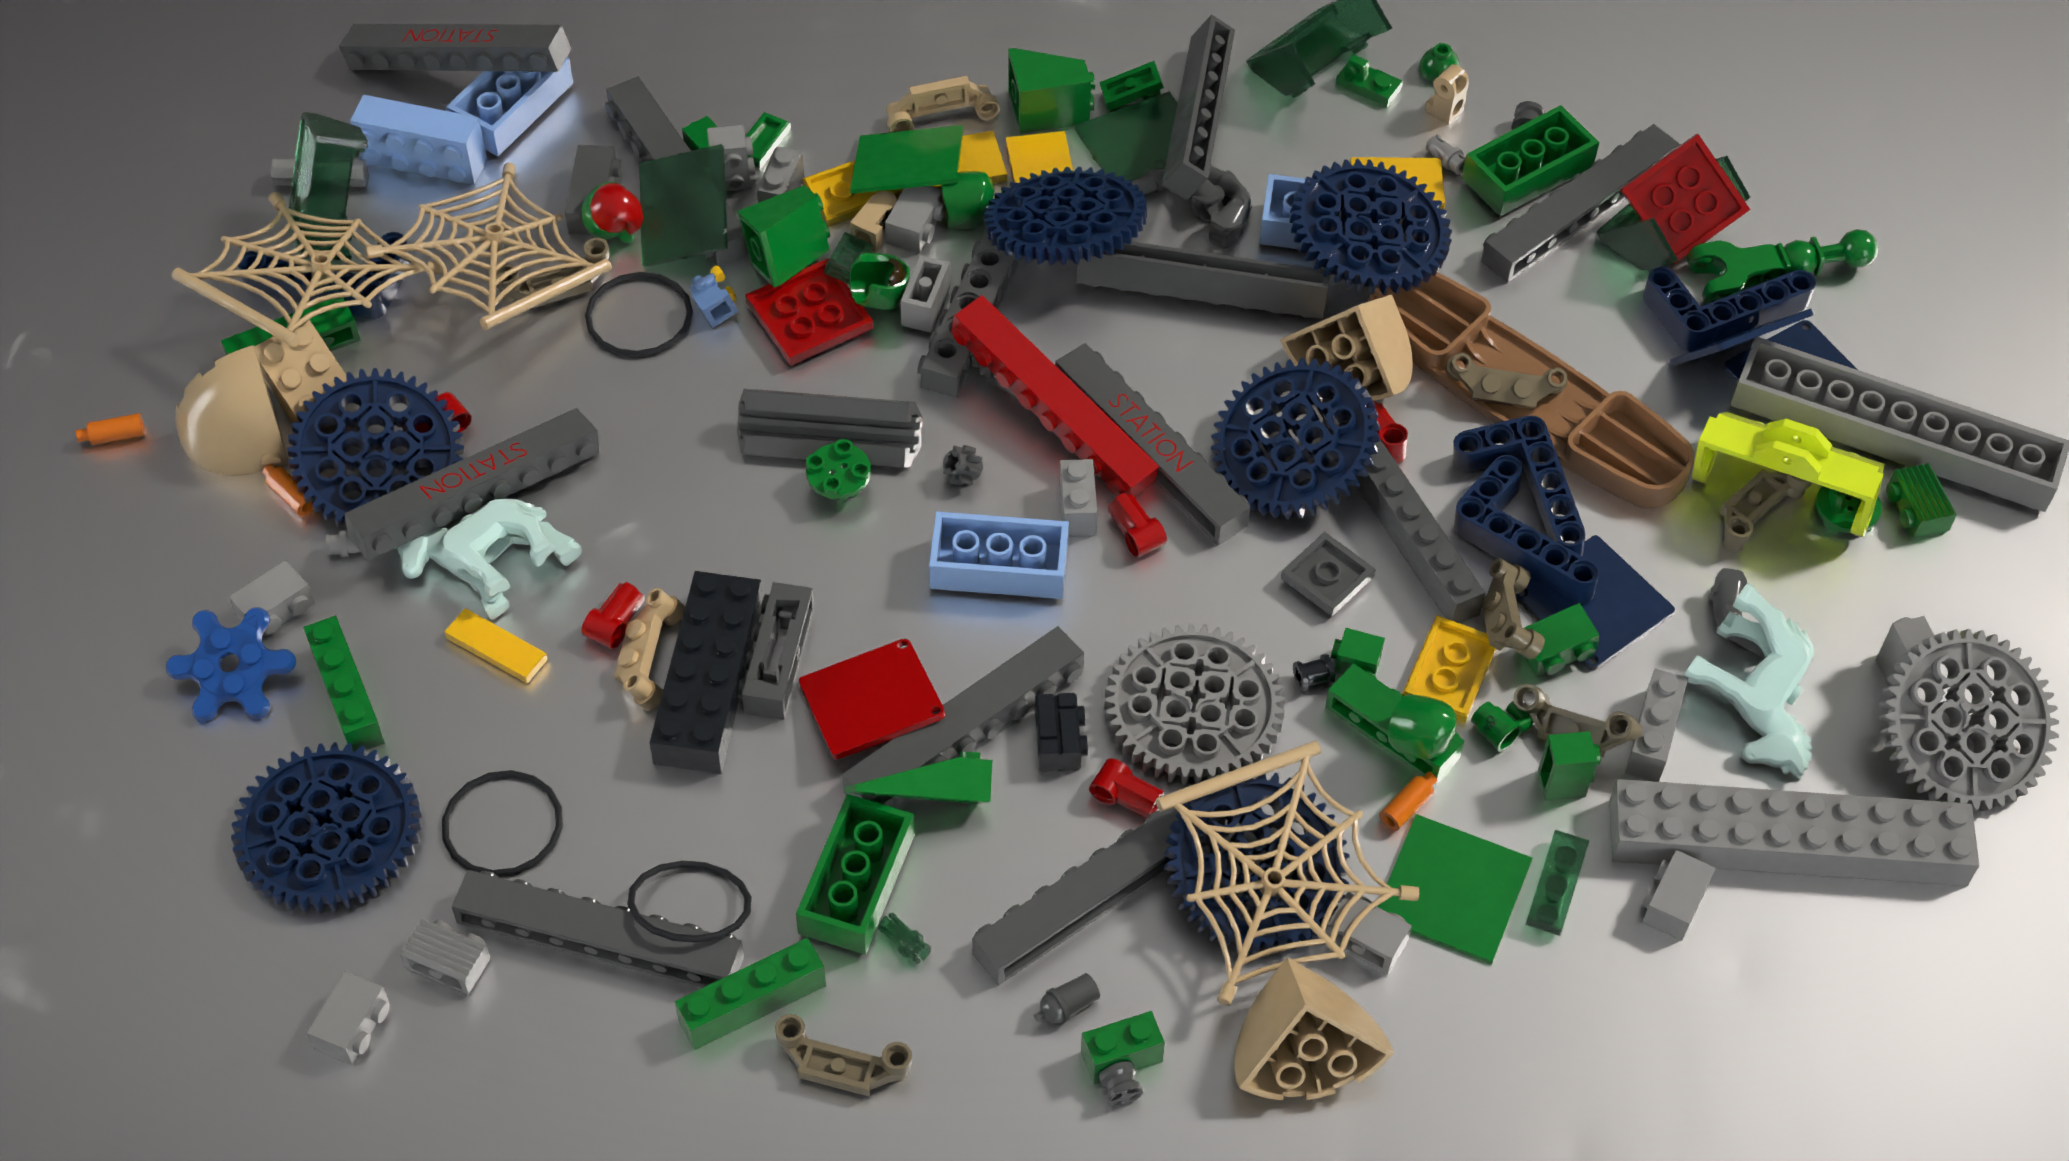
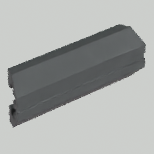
(801, 423)

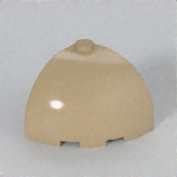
(1361, 340)
(230, 418)
(1306, 1038)

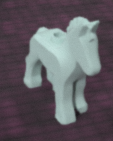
(481, 539)
(1770, 684)

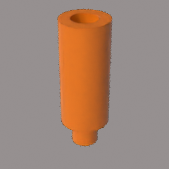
(112, 429)
(283, 485)
(1408, 801)

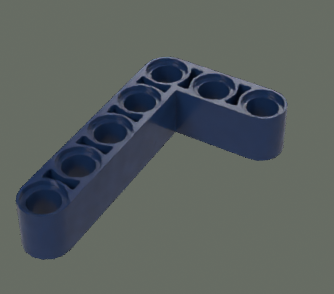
(380, 302)
(1699, 326)
(1529, 451)
(1485, 525)

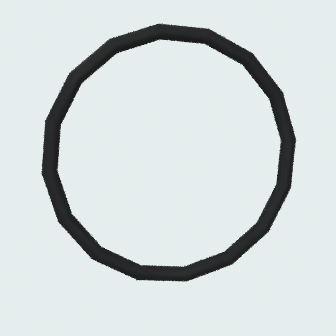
(644, 352)
(495, 775)
(682, 937)

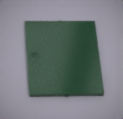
(1131, 137)
(683, 205)

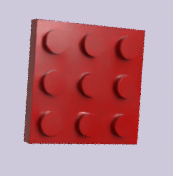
(1686, 196)
(808, 313)

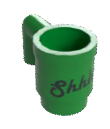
(1498, 726)

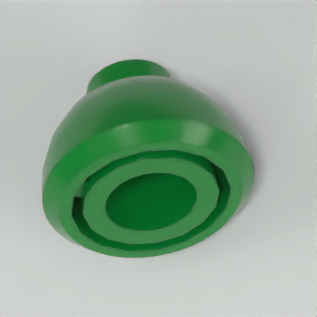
(1437, 60)

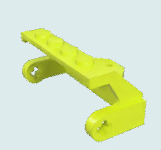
(1793, 451)

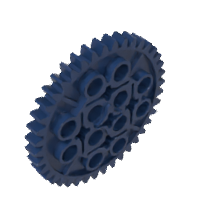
(1065, 215)
(1389, 226)
(1307, 387)
(375, 395)
(314, 777)
(1186, 861)

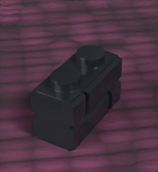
(1059, 732)

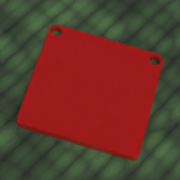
(871, 698)

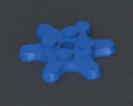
(243, 683)

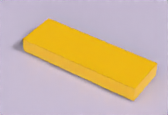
(496, 645)

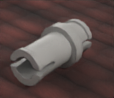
(1451, 157)
(340, 544)

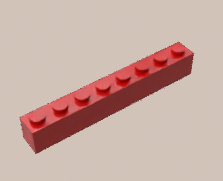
(1053, 398)

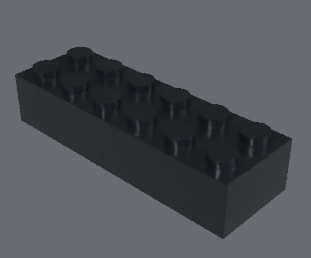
(705, 672)

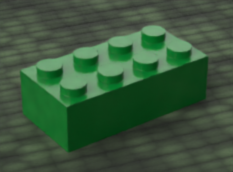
(1530, 160)
(855, 874)

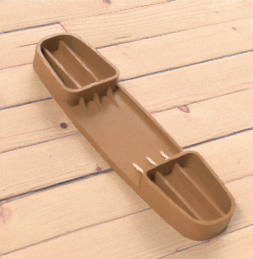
(1595, 433)

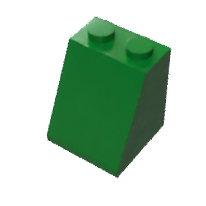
(1048, 90)
(785, 233)

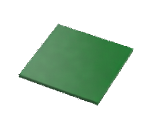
(907, 159)
(1462, 884)

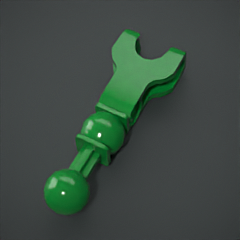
(1751, 266)

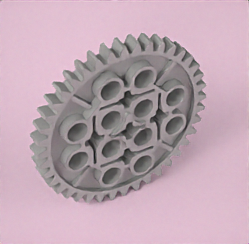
(1966, 661)
(1160, 662)

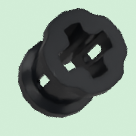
(1314, 672)

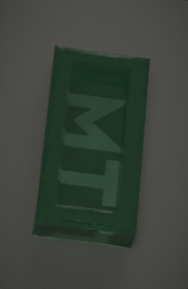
(844, 255)

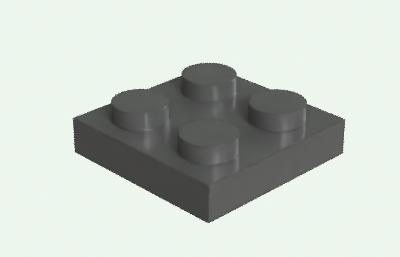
(1328, 573)

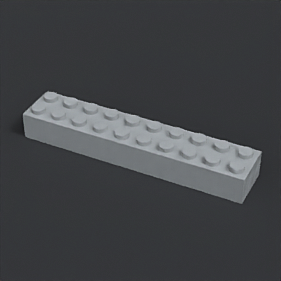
(1902, 424)
(1794, 832)

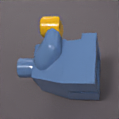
(713, 303)

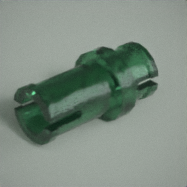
(909, 942)

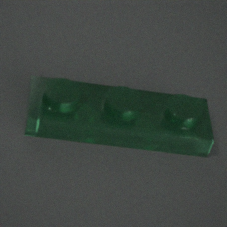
(1557, 882)

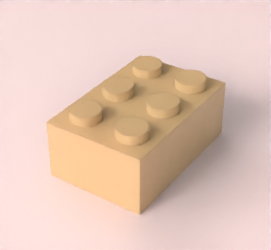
(299, 370)

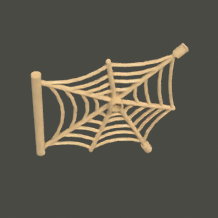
(493, 240)
(319, 266)
(1302, 753)

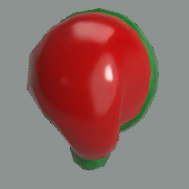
(612, 212)

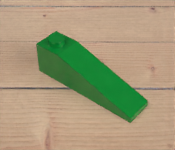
(951, 780)

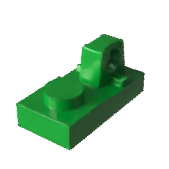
(1368, 82)
(1131, 85)

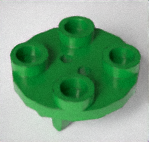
(832, 459)
(1835, 512)

